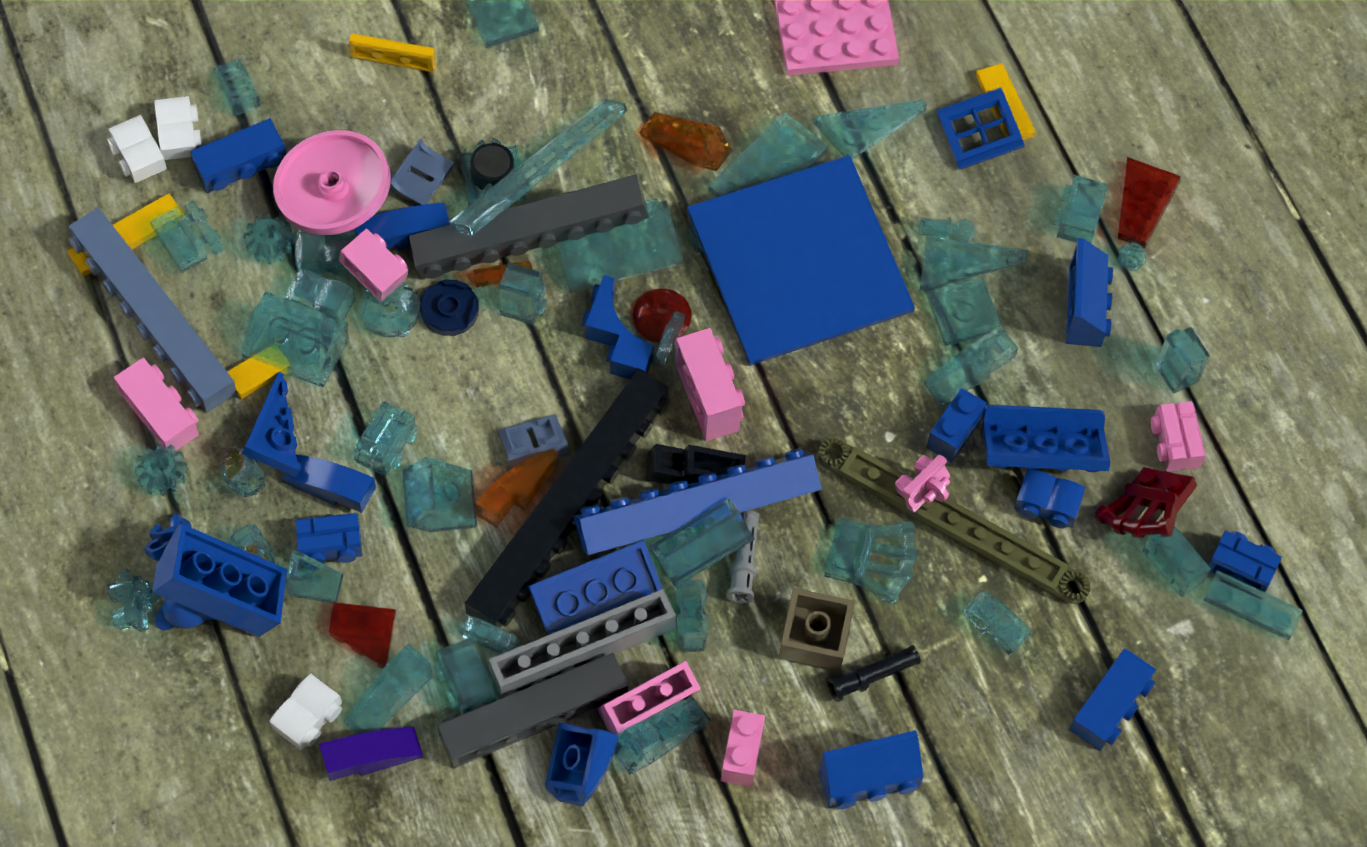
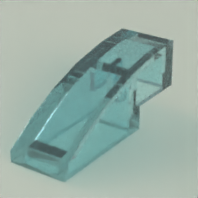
(971, 365)

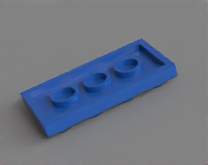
(595, 587)

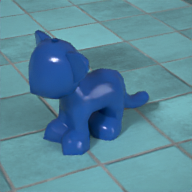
(172, 613)

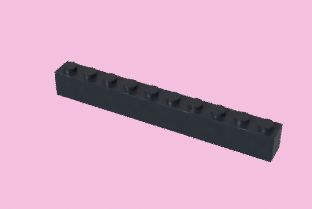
(575, 488)

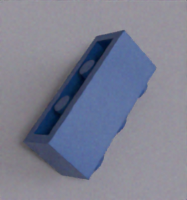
(238, 155)
(1113, 700)

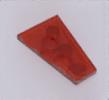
(1144, 200)

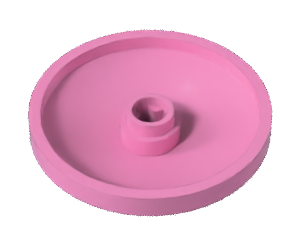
(332, 182)

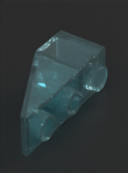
(659, 734)

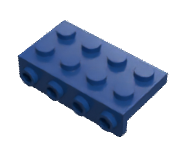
(1045, 438)

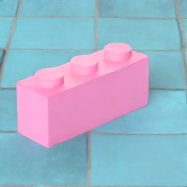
(157, 404)
(648, 698)

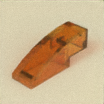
(516, 487)

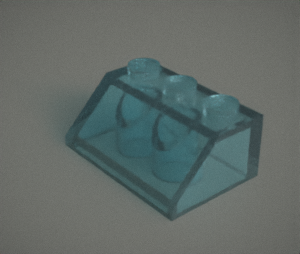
(295, 339)

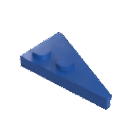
(272, 434)

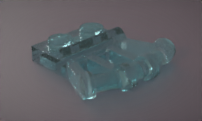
(852, 551)

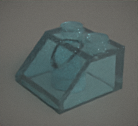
(439, 496)

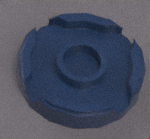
(449, 307)

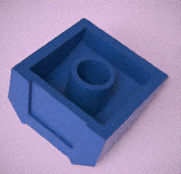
(579, 762)

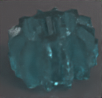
(258, 238)
(171, 463)

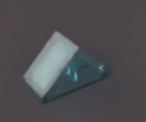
(312, 579)

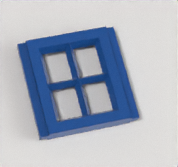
(988, 150)

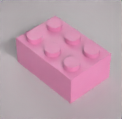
(709, 384)

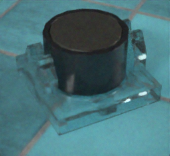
(487, 167)

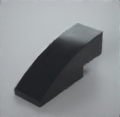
(675, 464)

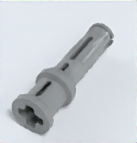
(743, 569)

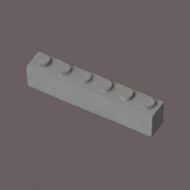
(576, 644)

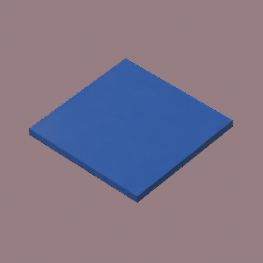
(800, 260)

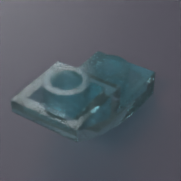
(994, 617)

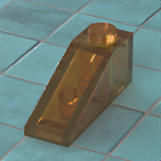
(688, 139)

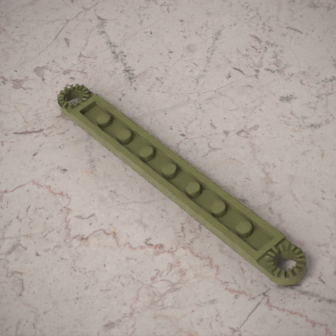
(958, 523)

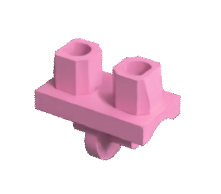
(927, 485)

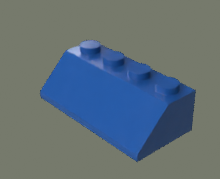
(221, 581)

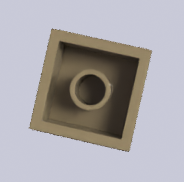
(816, 629)

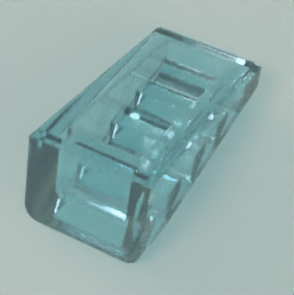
(242, 103)

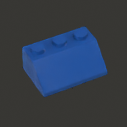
(1088, 296)
(871, 770)

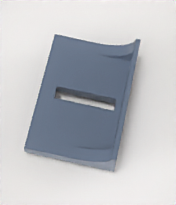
(426, 163)
(547, 434)

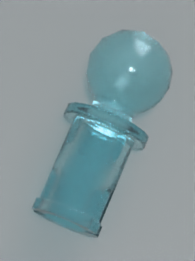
(962, 230)

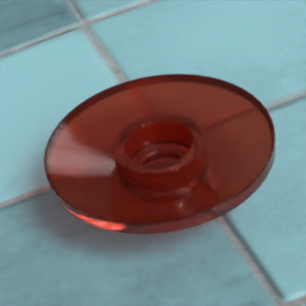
(651, 322)

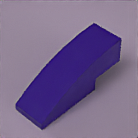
(370, 752)

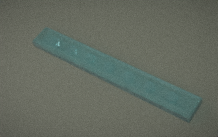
(537, 167)

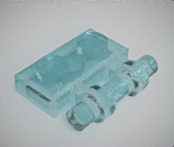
(179, 239)

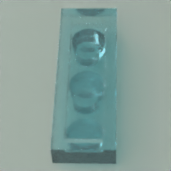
(1253, 605)

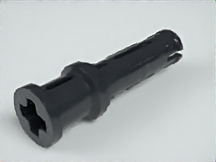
(861, 676)

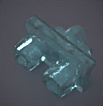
(136, 599)

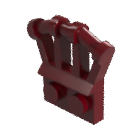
(1150, 489)

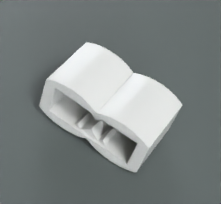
(176, 127)
(137, 149)
(306, 712)

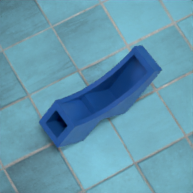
(602, 325)

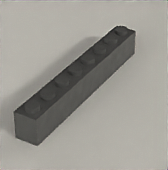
(531, 227)

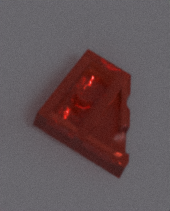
(364, 629)

